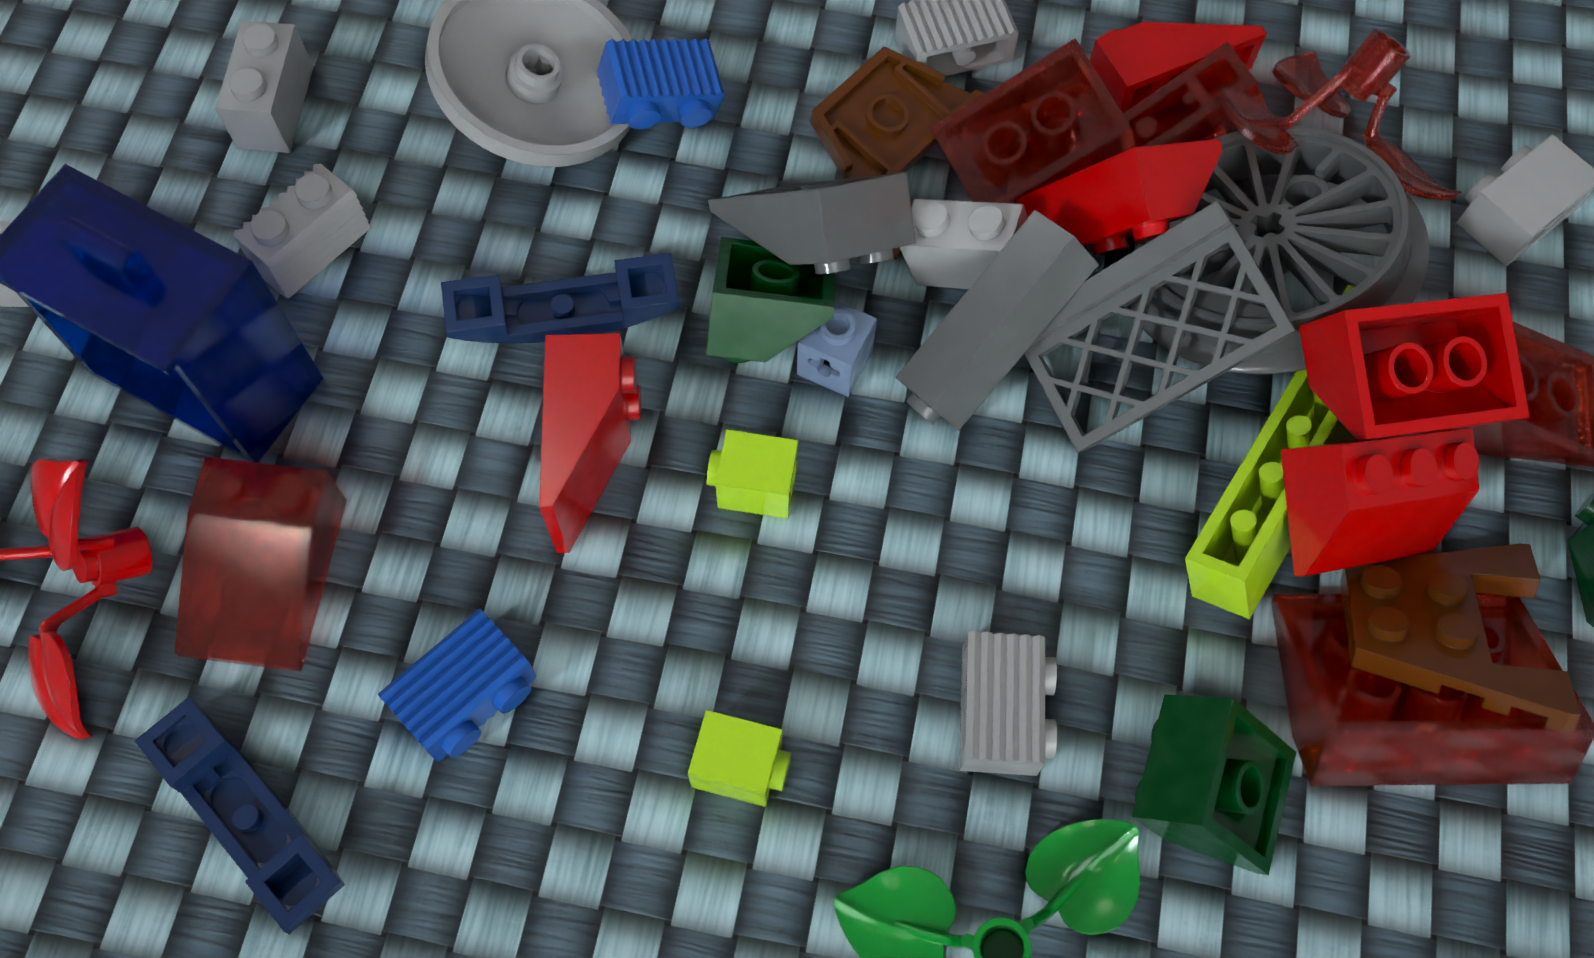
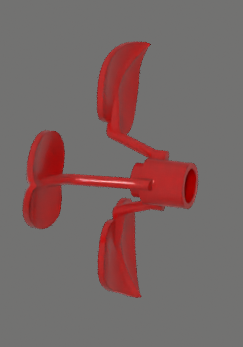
(94, 559)

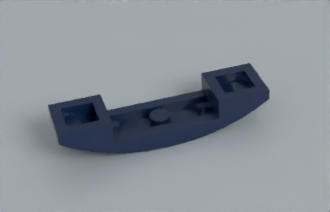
(590, 304)
(242, 813)

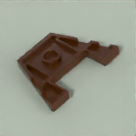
(884, 116)
(1424, 628)

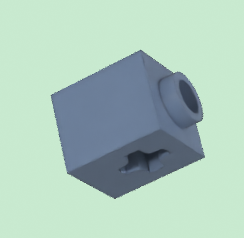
(843, 342)

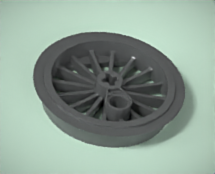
(1298, 229)

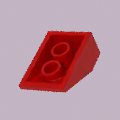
(585, 427)

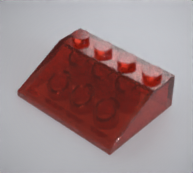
(1386, 732)

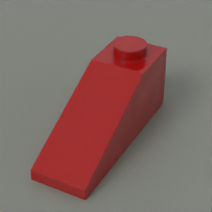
(1151, 54)

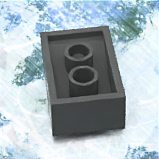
(825, 220)

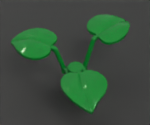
(1081, 869)

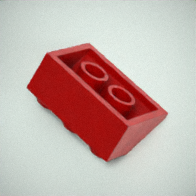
(1128, 194)
(1417, 366)
(1376, 497)

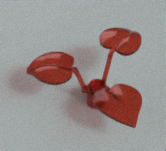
(1362, 75)

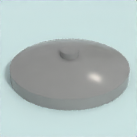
(525, 76)

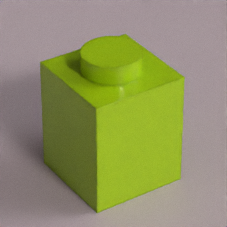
(754, 473)
(738, 759)

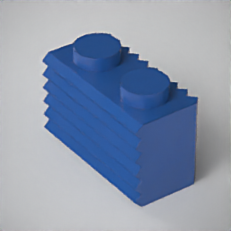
(660, 82)
(460, 687)

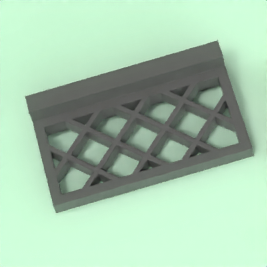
(1134, 279)

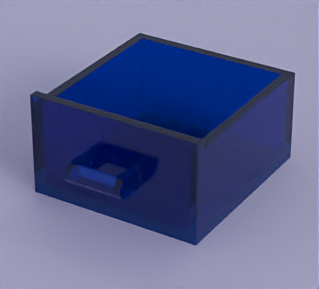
(159, 312)

